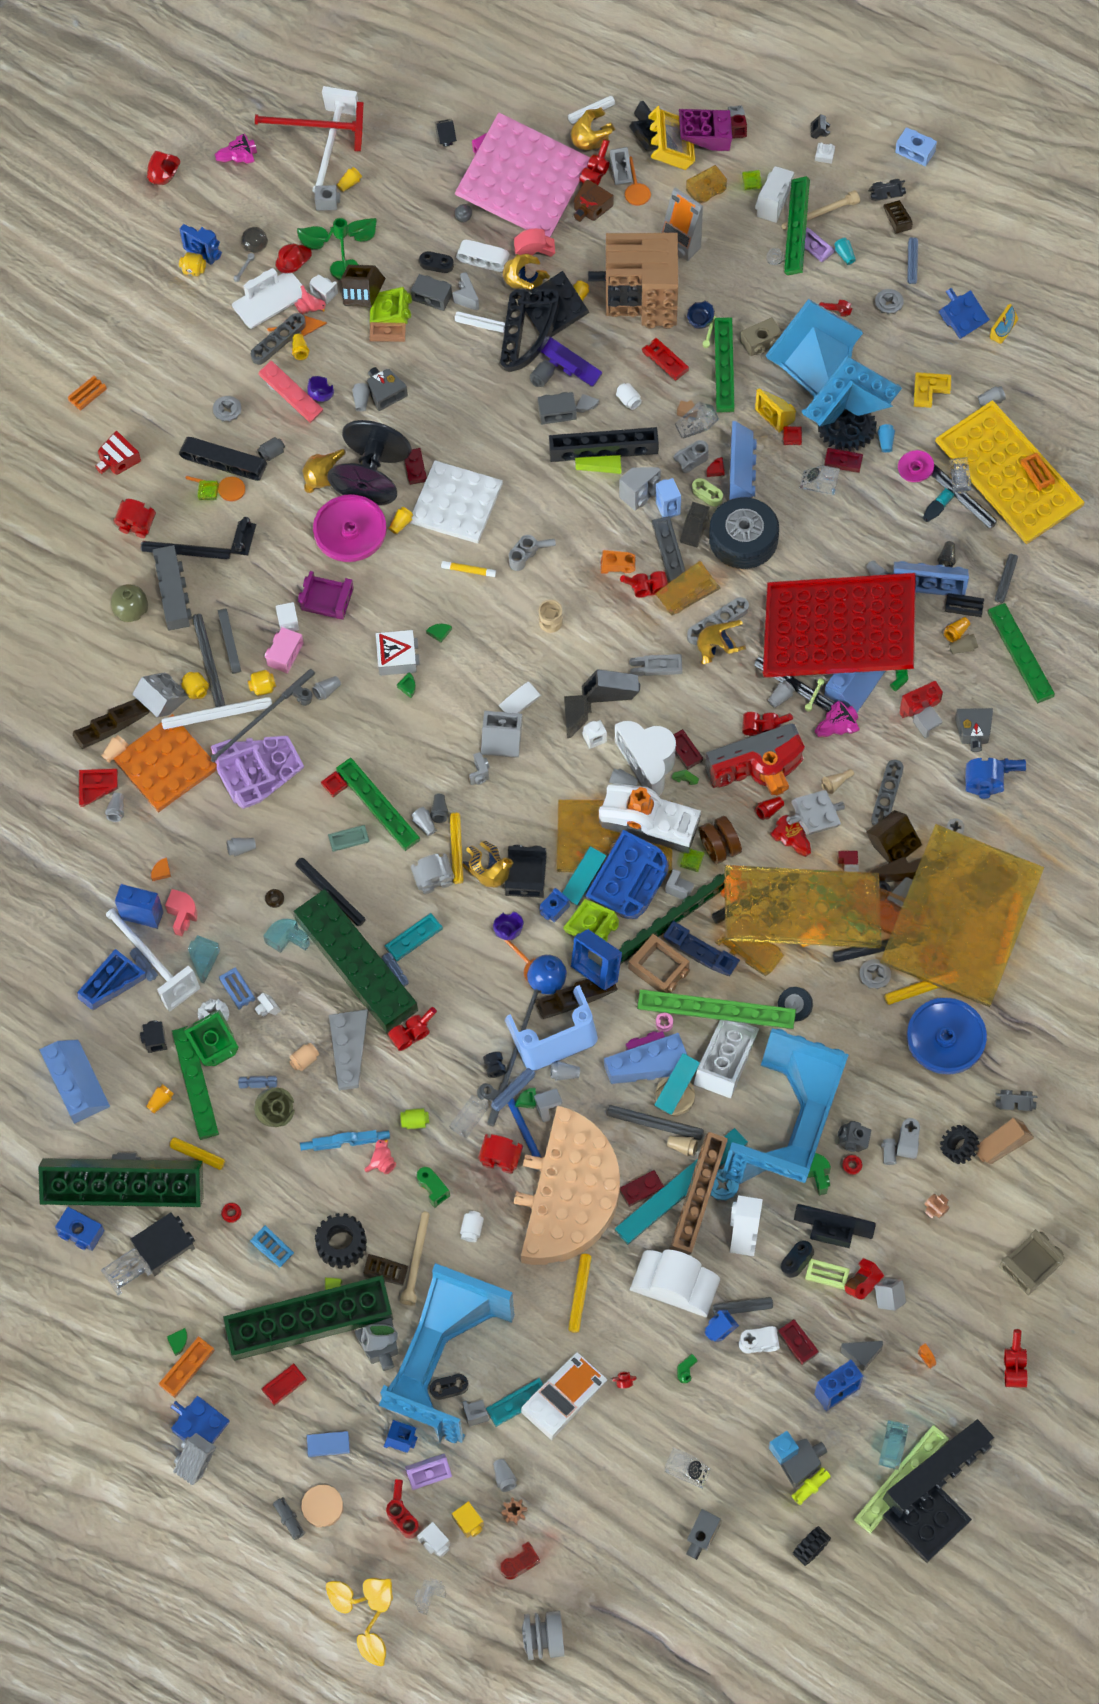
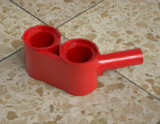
(596, 166)
(645, 587)
(754, 725)
(415, 1030)
(1015, 1360)
(405, 1516)

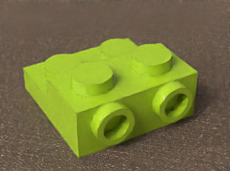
(391, 306)
(592, 917)

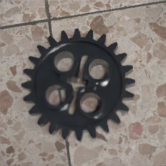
(849, 431)

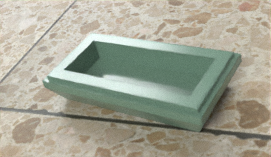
(348, 838)

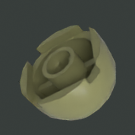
(129, 603)
(274, 1107)

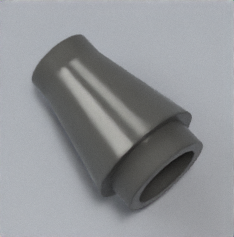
(439, 810)

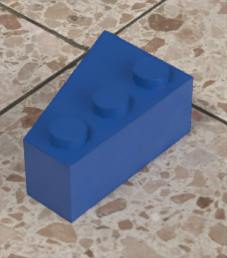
(110, 980)

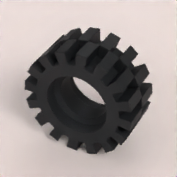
(966, 1150)
(811, 1546)

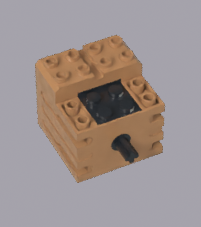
(641, 277)

